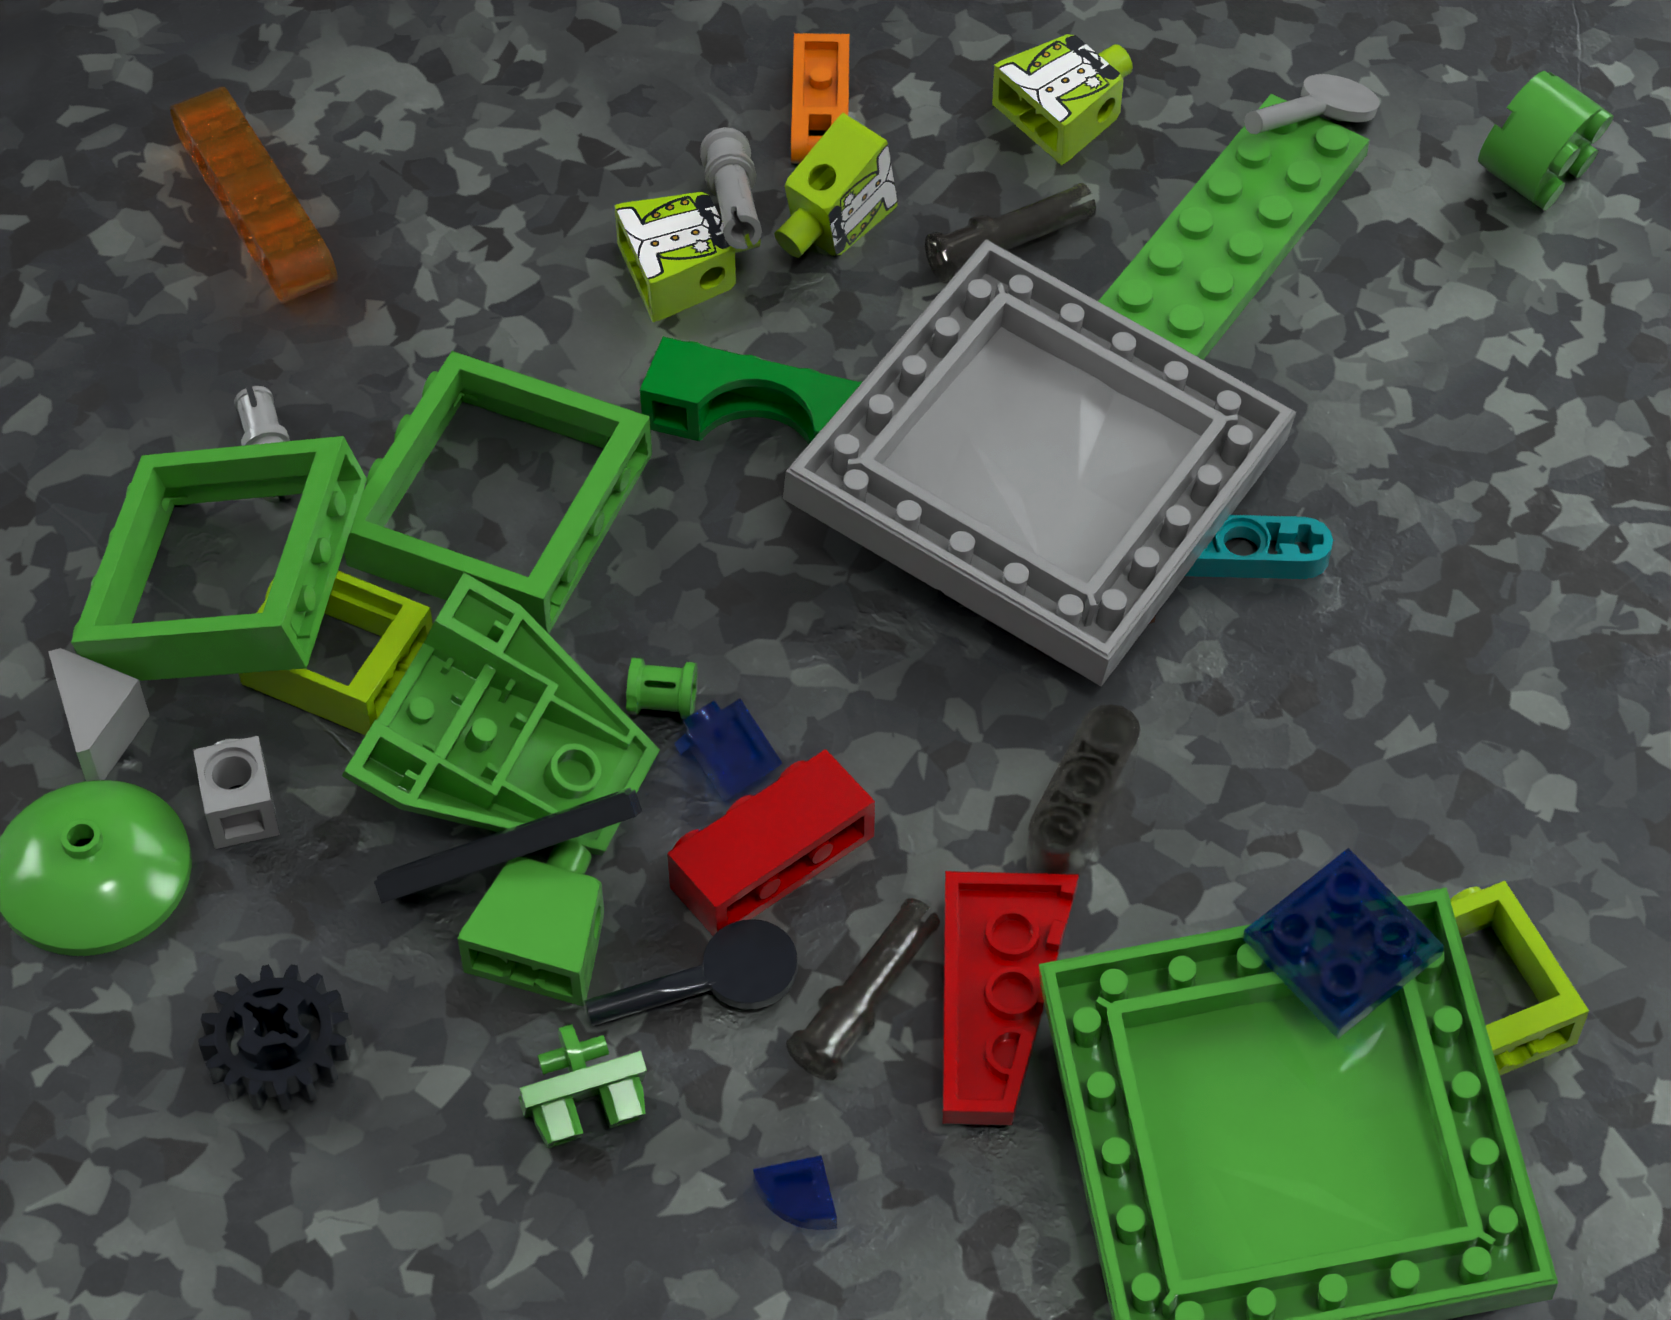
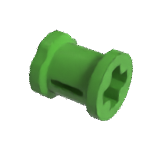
(661, 688)

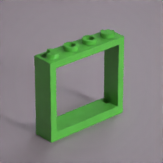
(436, 570)
(233, 644)

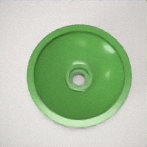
(95, 893)

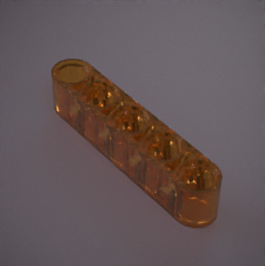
(253, 194)

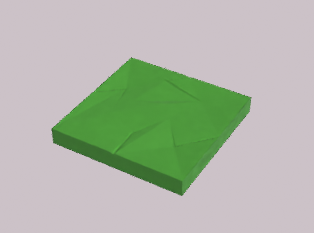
(1285, 1170)

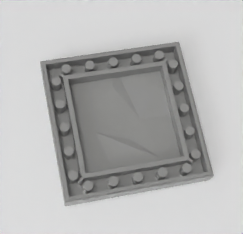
(1040, 460)

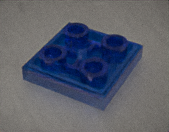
(1343, 943)

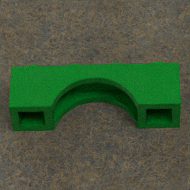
(702, 387)

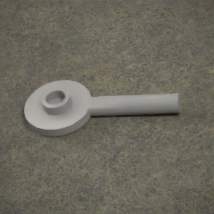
(1320, 94)

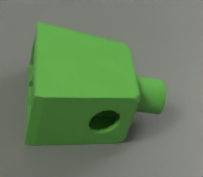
(538, 926)

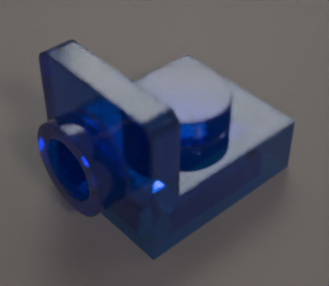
(728, 747)

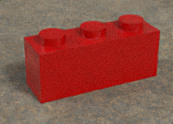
(771, 842)

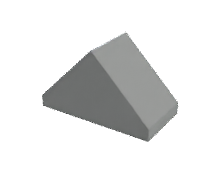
(101, 709)

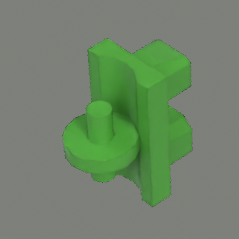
(614, 1081)

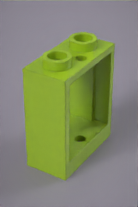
(402, 630)
(1561, 1011)

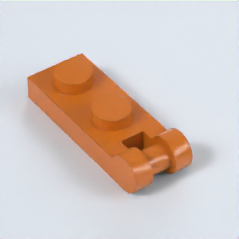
(818, 87)

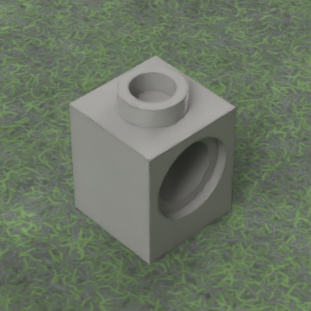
(242, 812)

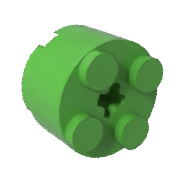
(1545, 139)

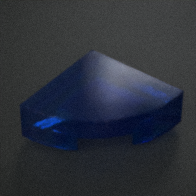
(798, 1193)

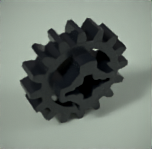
(275, 1038)

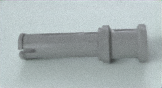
(731, 177)

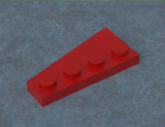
(993, 998)

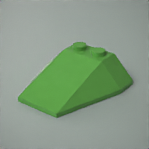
(498, 725)

